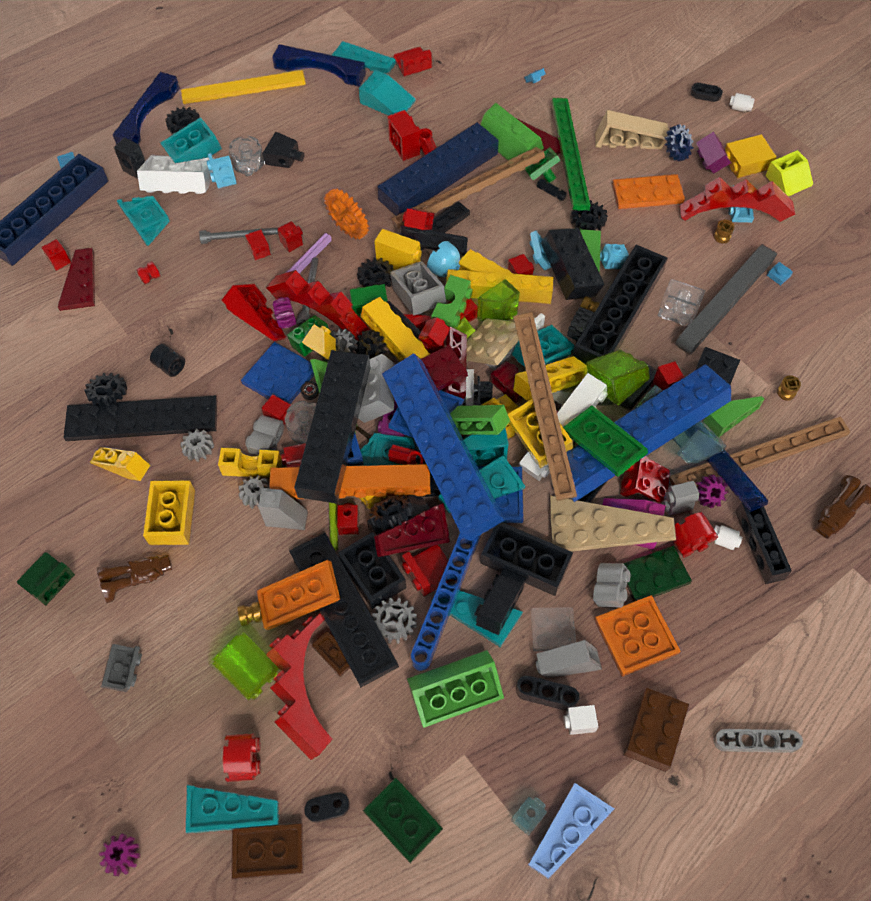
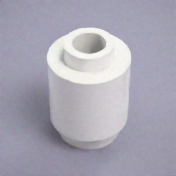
(742, 102)
(727, 537)

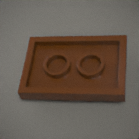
(267, 851)

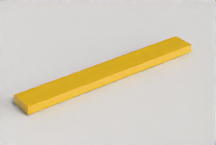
(243, 87)

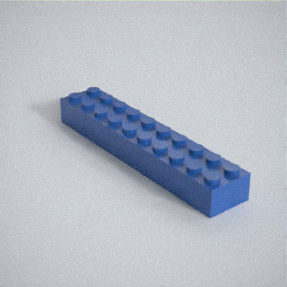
(656, 422)
(443, 448)

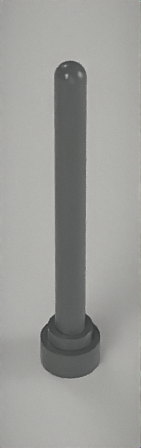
(206, 237)
(304, 315)

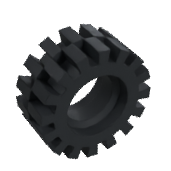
(579, 323)

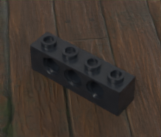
(764, 544)

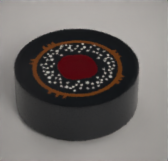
(309, 390)

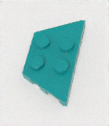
(145, 216)
(378, 448)

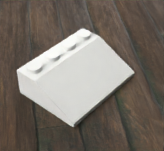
(164, 175)

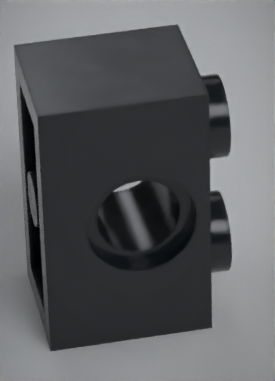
(129, 156)

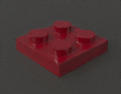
(444, 367)

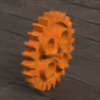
(346, 213)

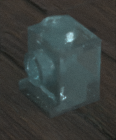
(523, 821)

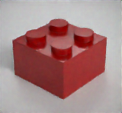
(404, 135)

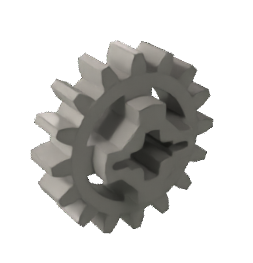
(401, 615)

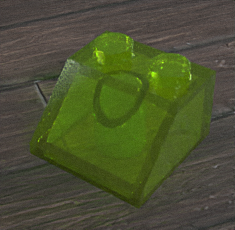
(499, 302)

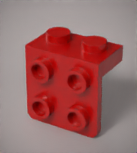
(413, 60)
(646, 478)
(425, 569)

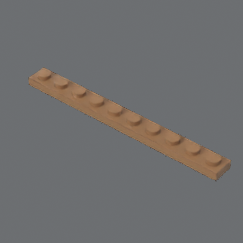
(477, 183)
(545, 407)
(772, 450)

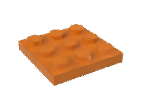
(637, 635)

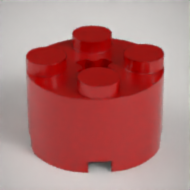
(694, 534)
(241, 757)

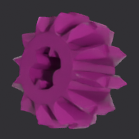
(284, 312)
(717, 493)
(115, 865)

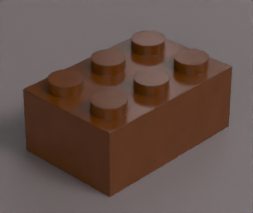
(656, 730)

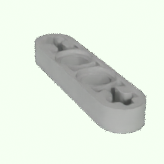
(757, 737)

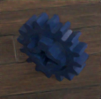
(679, 142)

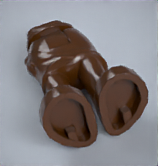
(837, 513)
(141, 570)

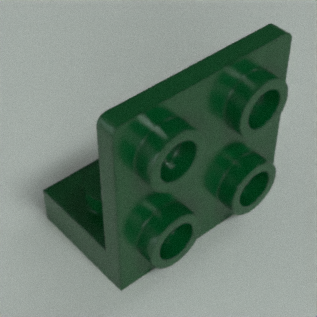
(45, 578)

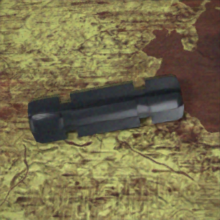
(551, 189)

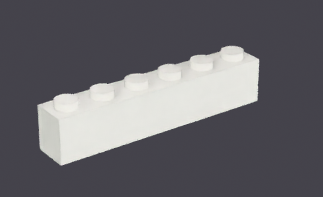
(587, 393)

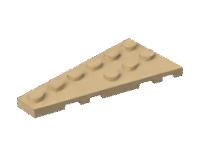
(596, 526)

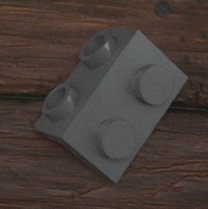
(120, 668)

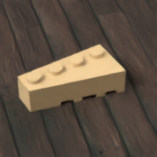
(630, 131)

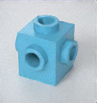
(613, 256)

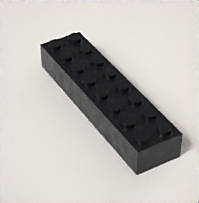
(621, 304)
(333, 427)

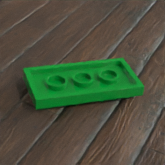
(605, 440)

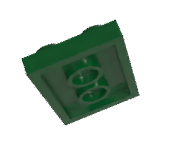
(656, 574)
(403, 820)

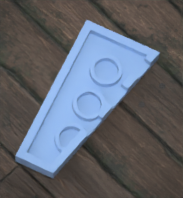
(570, 828)

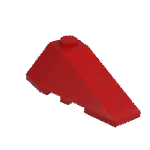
(249, 305)

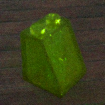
(620, 373)
(244, 666)

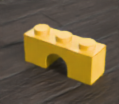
(235, 463)

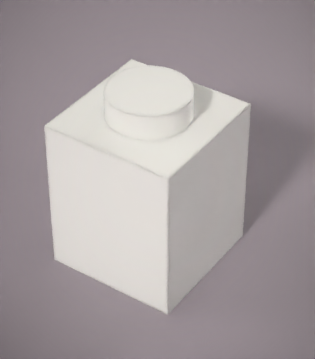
(581, 720)

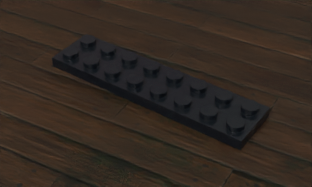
(140, 418)
(349, 617)

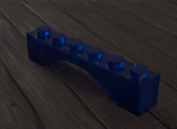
(292, 58)
(160, 90)

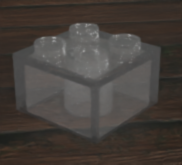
(681, 302)

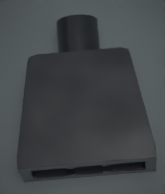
(282, 151)

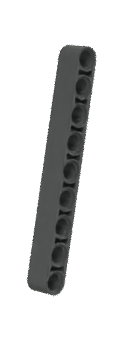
(726, 299)

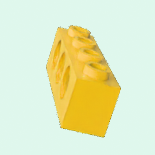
(561, 375)

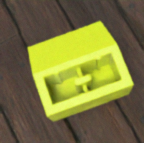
(790, 173)

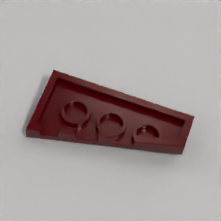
(80, 282)
(418, 532)

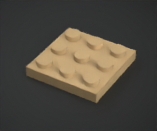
(492, 341)

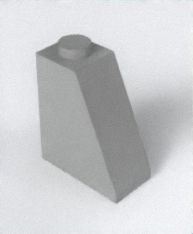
(281, 510)
(568, 660)

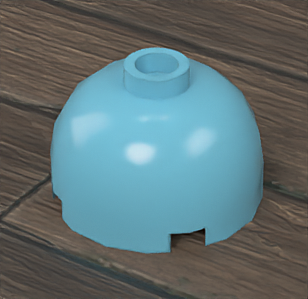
(445, 258)

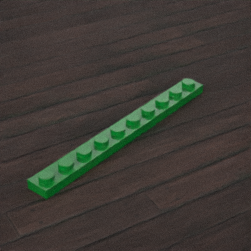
(570, 154)

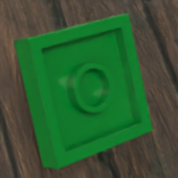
(544, 166)

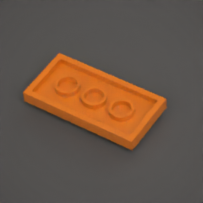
(648, 191)
(298, 595)

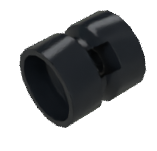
(167, 360)

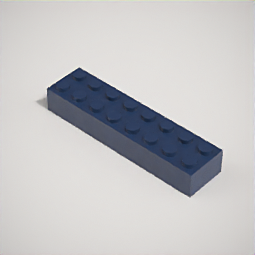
(438, 169)
(49, 207)

